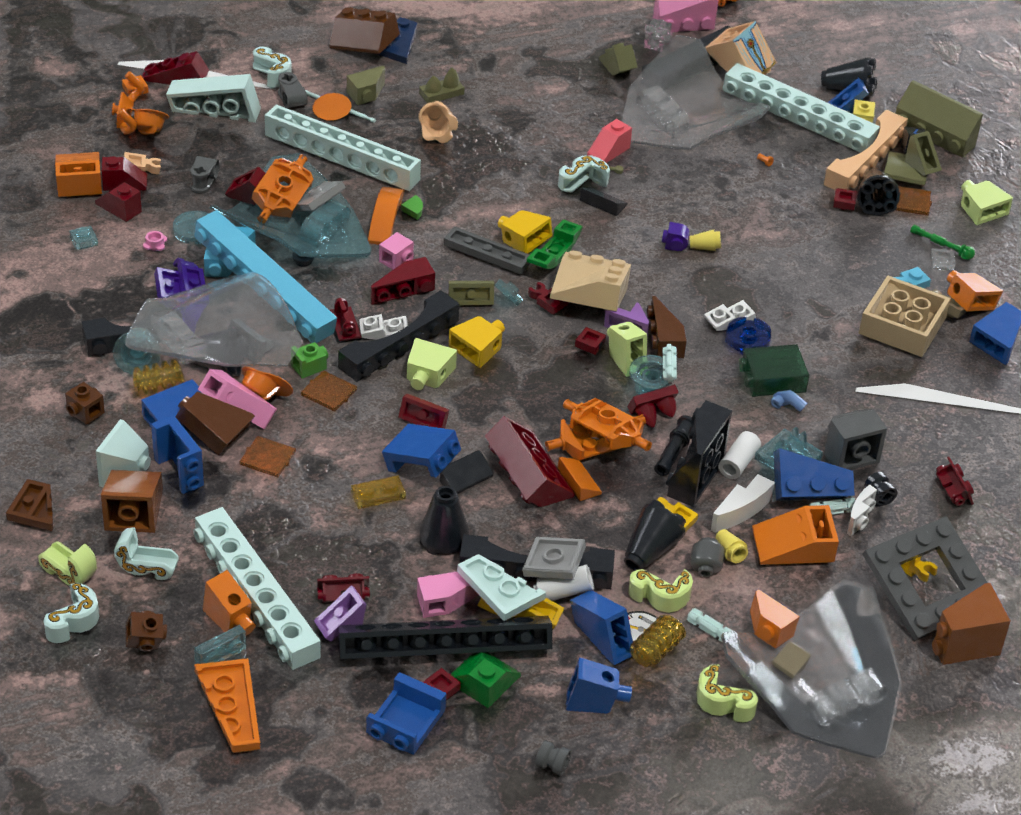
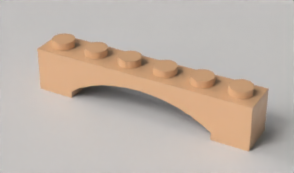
(849, 171)

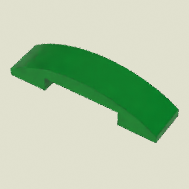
(563, 240)

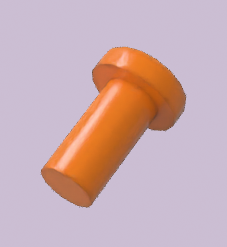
(768, 160)

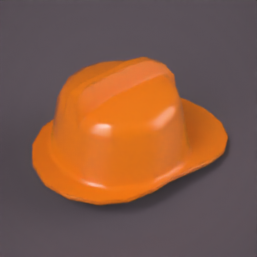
(149, 120)
(265, 384)

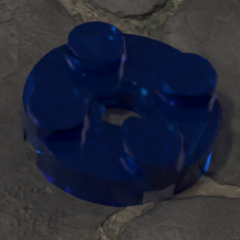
(740, 332)

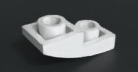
(722, 316)
(376, 328)
(863, 505)

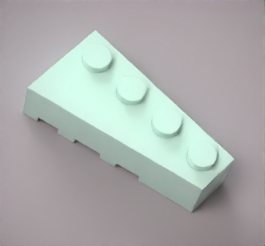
(215, 96)

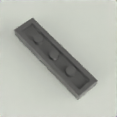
(487, 250)

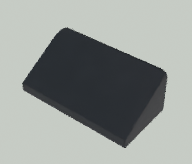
(602, 201)
(466, 472)

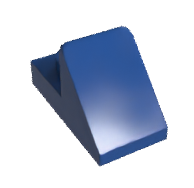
(847, 97)

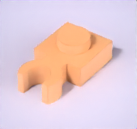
(151, 165)

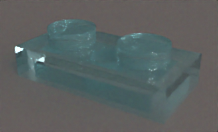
(221, 646)

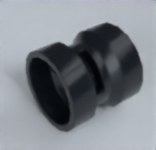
(885, 492)

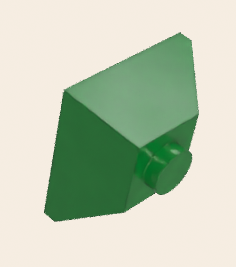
(485, 677)

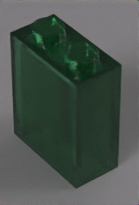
(774, 370)

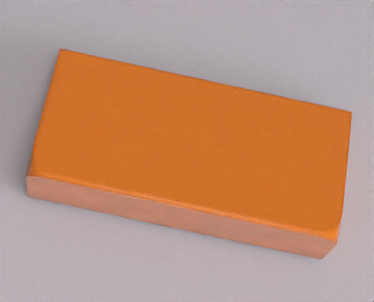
(578, 478)

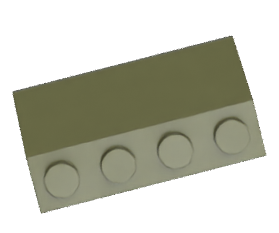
(947, 120)

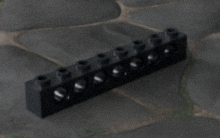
(444, 637)

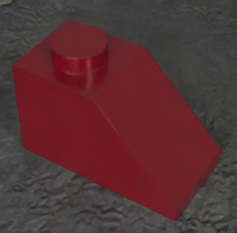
(120, 170)
(244, 185)
(121, 201)

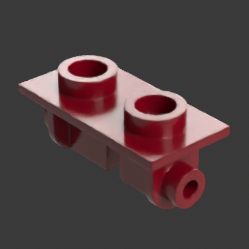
(346, 324)
(960, 489)
(333, 586)

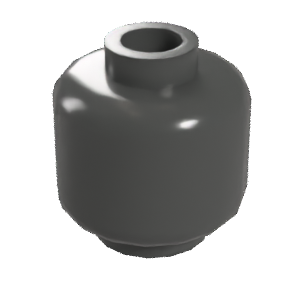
(707, 557)

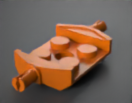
(280, 199)
(609, 423)
(579, 441)

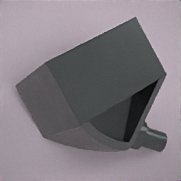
(855, 439)

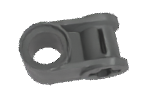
(291, 91)
(203, 174)

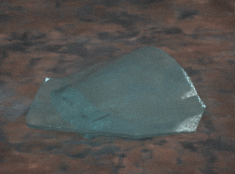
(320, 233)

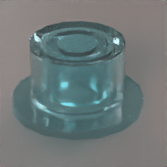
(129, 358)
(648, 374)

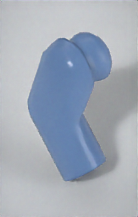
(786, 398)

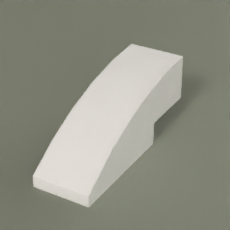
(743, 503)

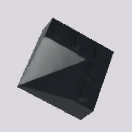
(704, 454)

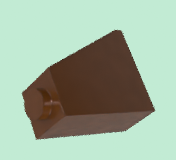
(213, 420)

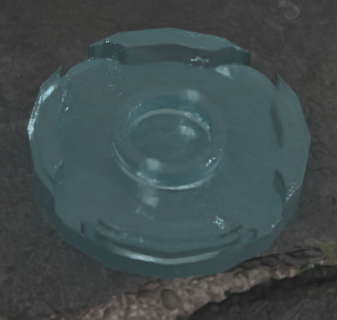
(185, 226)

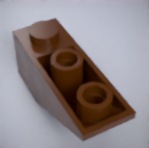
(665, 329)

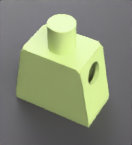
(985, 201)
(626, 344)
(430, 364)

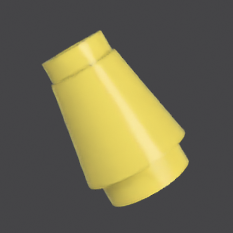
(706, 241)
(734, 548)

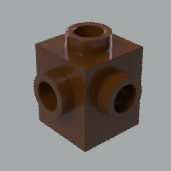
(84, 403)
(145, 630)

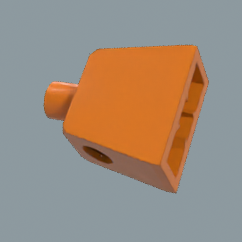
(973, 291)
(227, 603)

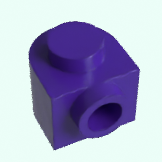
(676, 237)

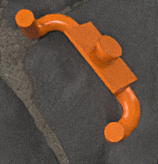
(124, 120)

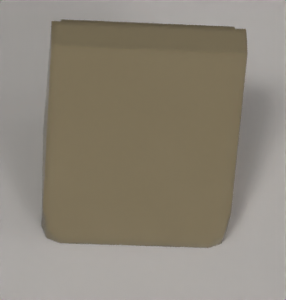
(791, 659)

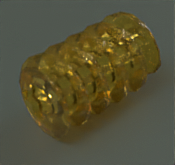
(157, 376)
(657, 640)

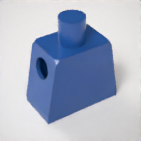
(595, 688)

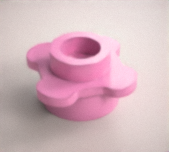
(155, 241)

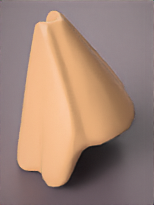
(437, 122)

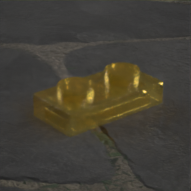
(378, 492)

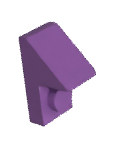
(620, 316)
(345, 610)

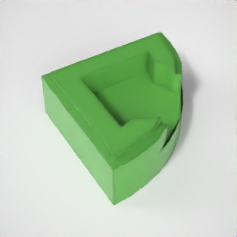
(413, 207)

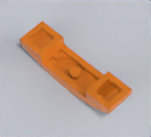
(385, 214)

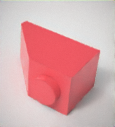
(611, 141)

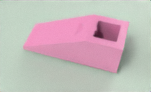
(227, 389)
(443, 593)

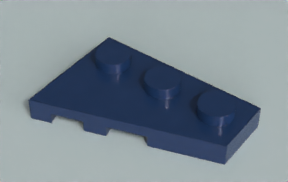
(401, 46)

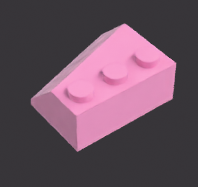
(687, 14)

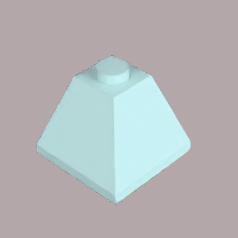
(121, 451)

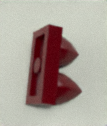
(646, 403)
(423, 412)

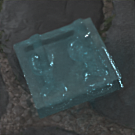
(788, 441)

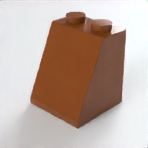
(131, 500)
(972, 627)

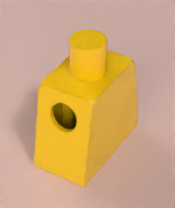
(525, 230)
(477, 339)

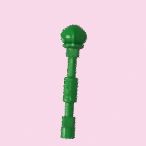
(964, 251)

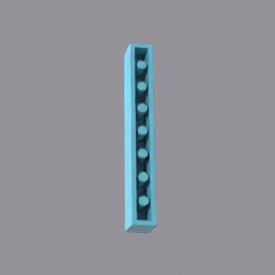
(244, 256)

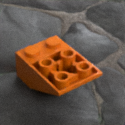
(78, 174)
(797, 537)

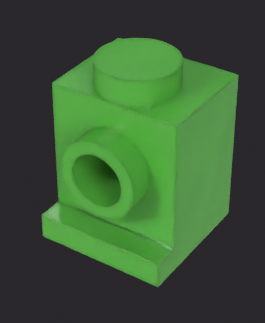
(310, 360)

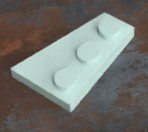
(499, 590)

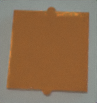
(914, 201)
(328, 390)
(267, 456)

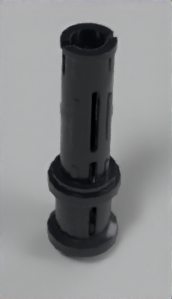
(678, 439)

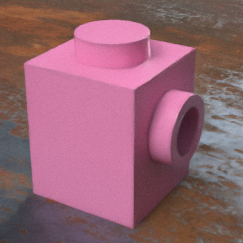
(395, 250)

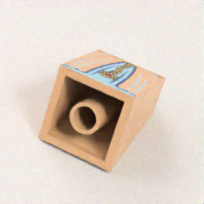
(744, 46)

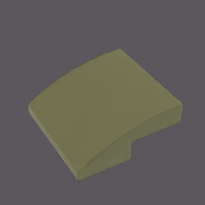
(900, 170)

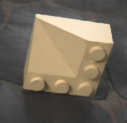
(591, 280)
(904, 316)

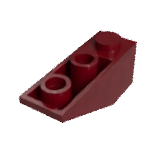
(178, 68)
(405, 280)

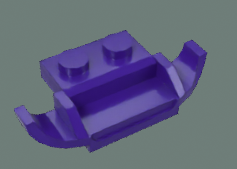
(172, 282)

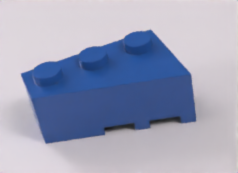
(809, 479)

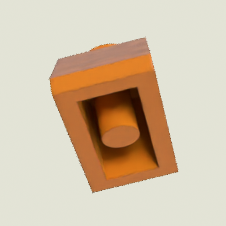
(772, 620)

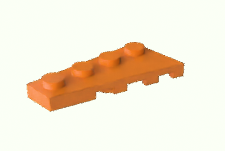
(232, 700)

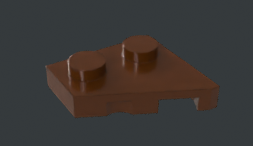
(33, 506)

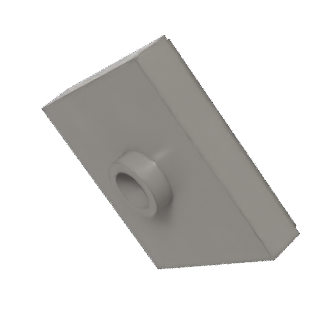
(319, 195)
(554, 558)

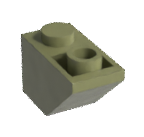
(619, 59)

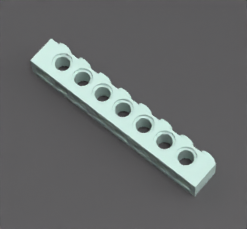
(801, 108)
(342, 147)
(270, 604)

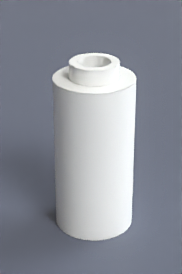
(739, 455)
(562, 588)

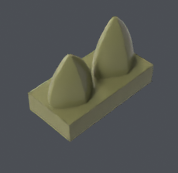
(441, 90)
(472, 292)

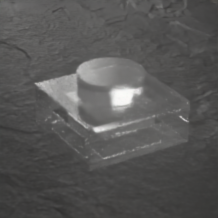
(942, 259)

